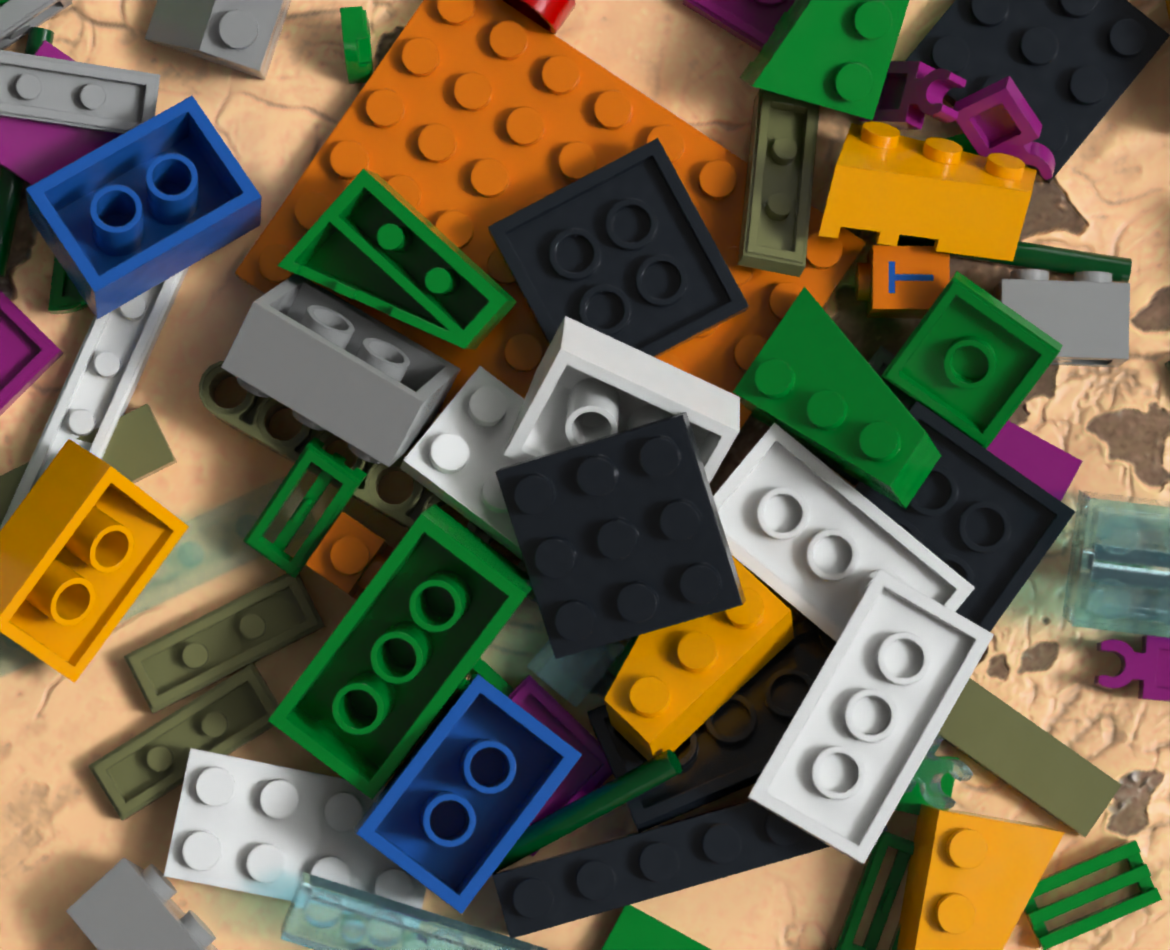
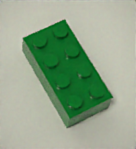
(402, 651)

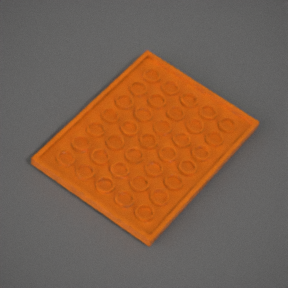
(492, 115)

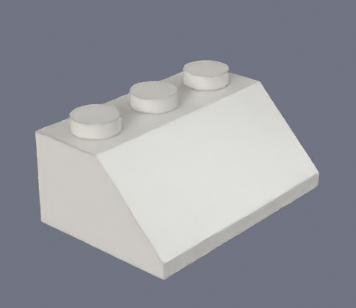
(603, 386)

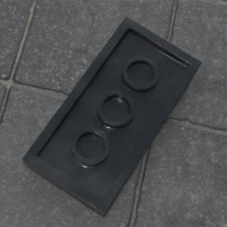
(734, 742)

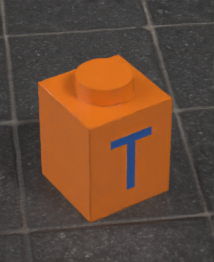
(901, 280)

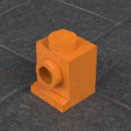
(349, 555)

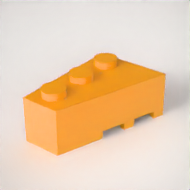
(970, 879)

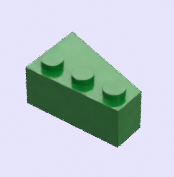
(831, 53)
(398, 262)
(836, 404)

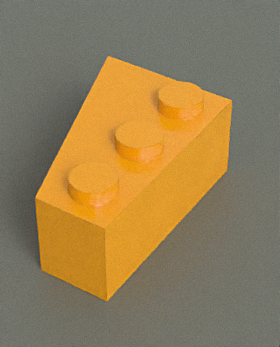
(928, 192)
(694, 667)

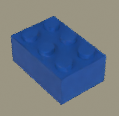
(144, 206)
(467, 792)

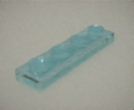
(346, 918)

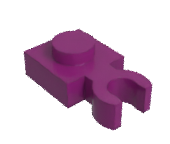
(912, 92)
(1003, 122)
(1148, 667)

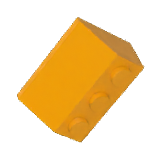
(78, 558)

